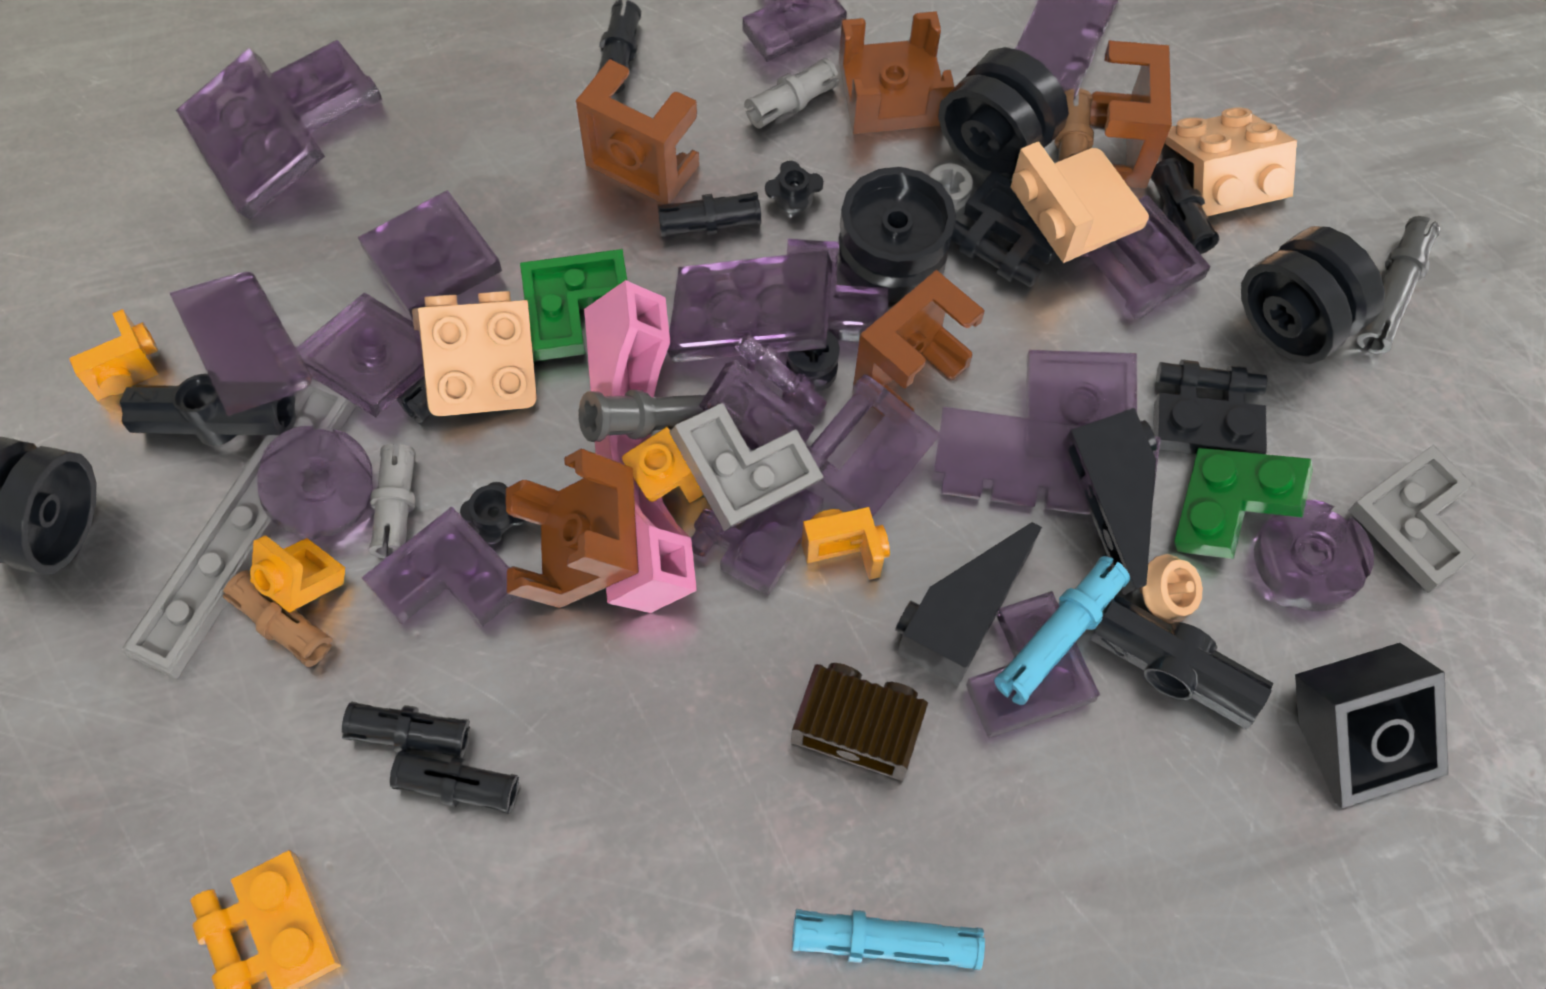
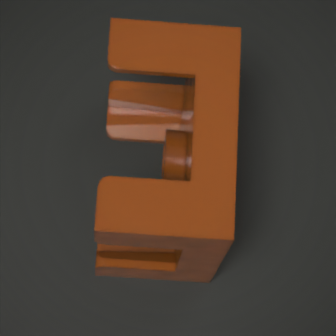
(893, 82)
(1140, 116)
(633, 145)
(914, 332)
(584, 531)

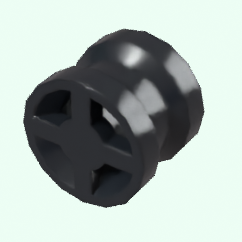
(820, 370)

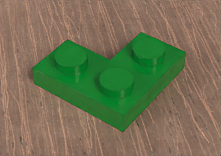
(558, 292)
(1236, 482)

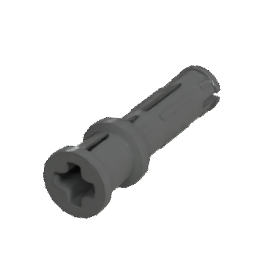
(633, 414)

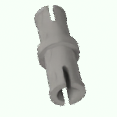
(791, 93)
(392, 499)

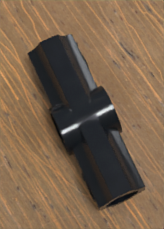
(198, 410)
(1182, 662)

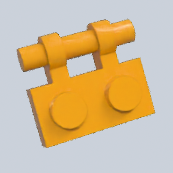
(283, 924)

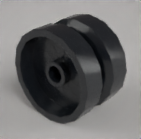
(1002, 108)
(895, 230)
(1312, 294)
(43, 505)

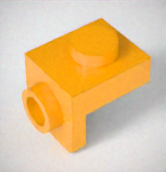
(119, 362)
(661, 468)
(844, 533)
(293, 573)

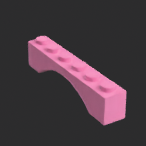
(625, 352)

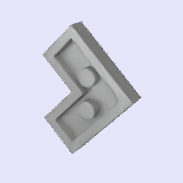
(732, 477)
(1405, 517)

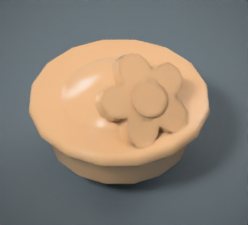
(1172, 588)

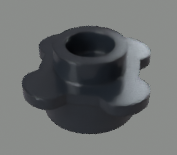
(793, 198)
(477, 511)

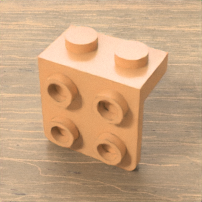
(1236, 159)
(1076, 200)
(476, 354)

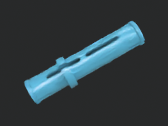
(1077, 611)
(887, 939)

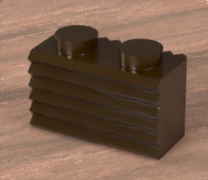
(859, 720)

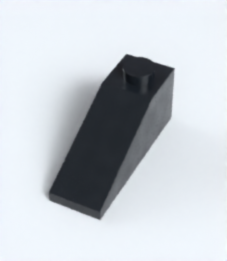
(1117, 479)
(961, 607)

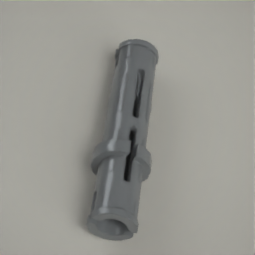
(1404, 269)

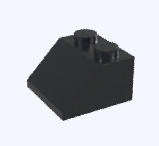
(1375, 722)

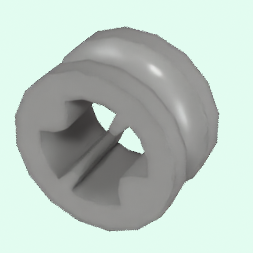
(955, 177)

